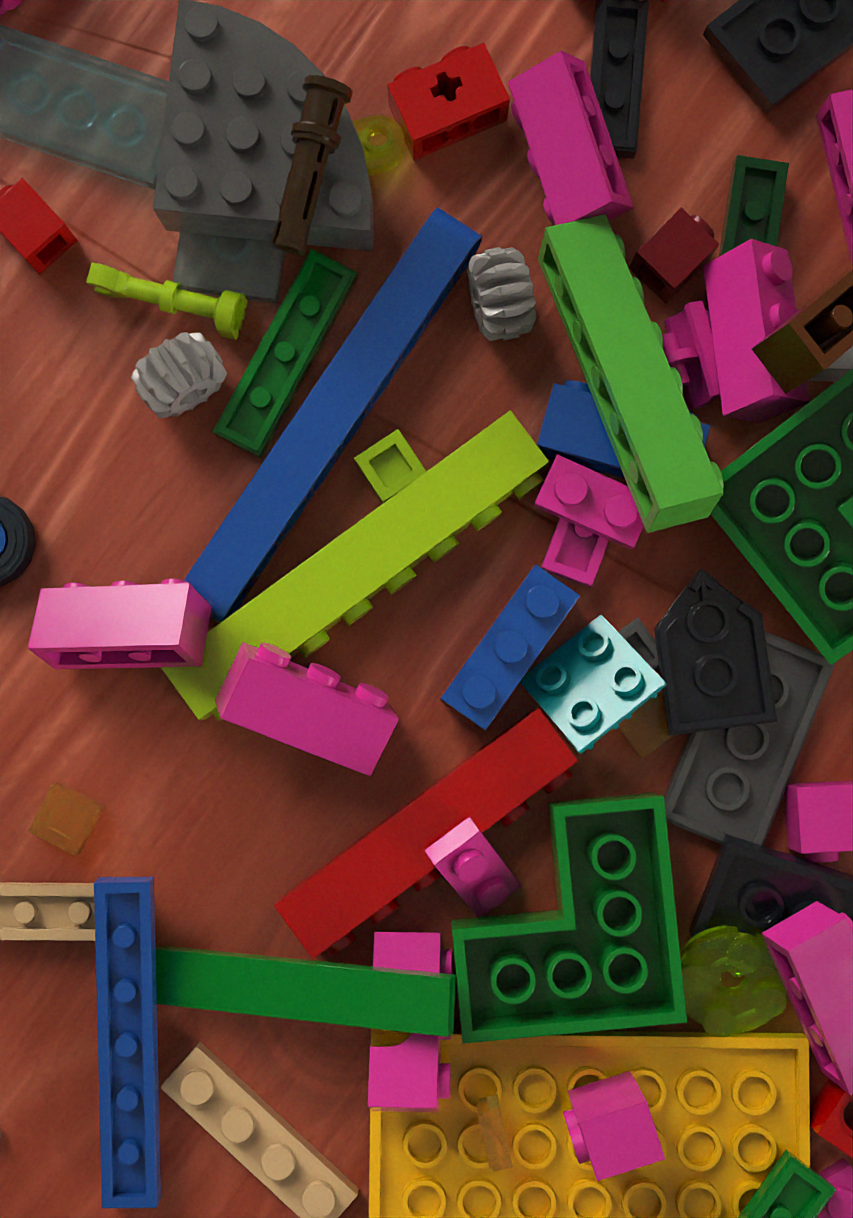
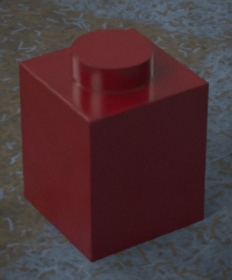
(674, 254)

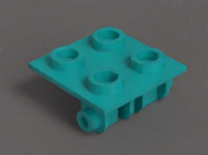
(592, 684)

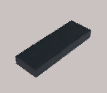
(618, 68)

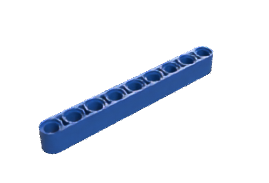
(332, 413)

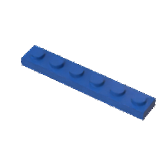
(127, 1042)

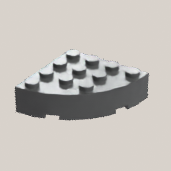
(231, 138)

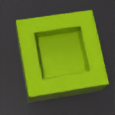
(389, 465)

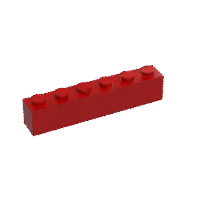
(393, 856)

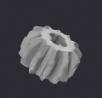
(501, 293)
(178, 374)

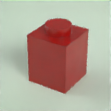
(33, 226)

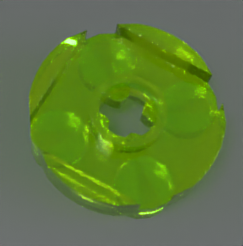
(735, 1008)

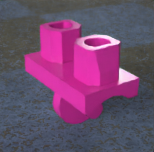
(692, 353)

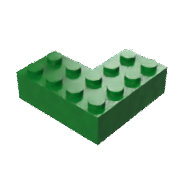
(793, 515)
(601, 956)

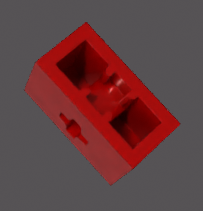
(431, 121)

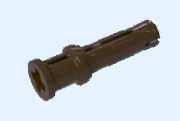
(314, 140)

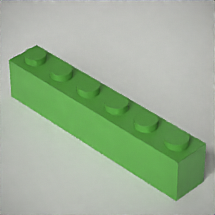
(629, 374)

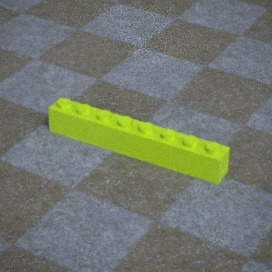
(371, 556)

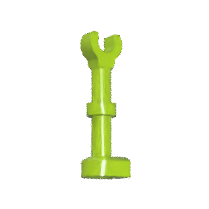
(226, 310)

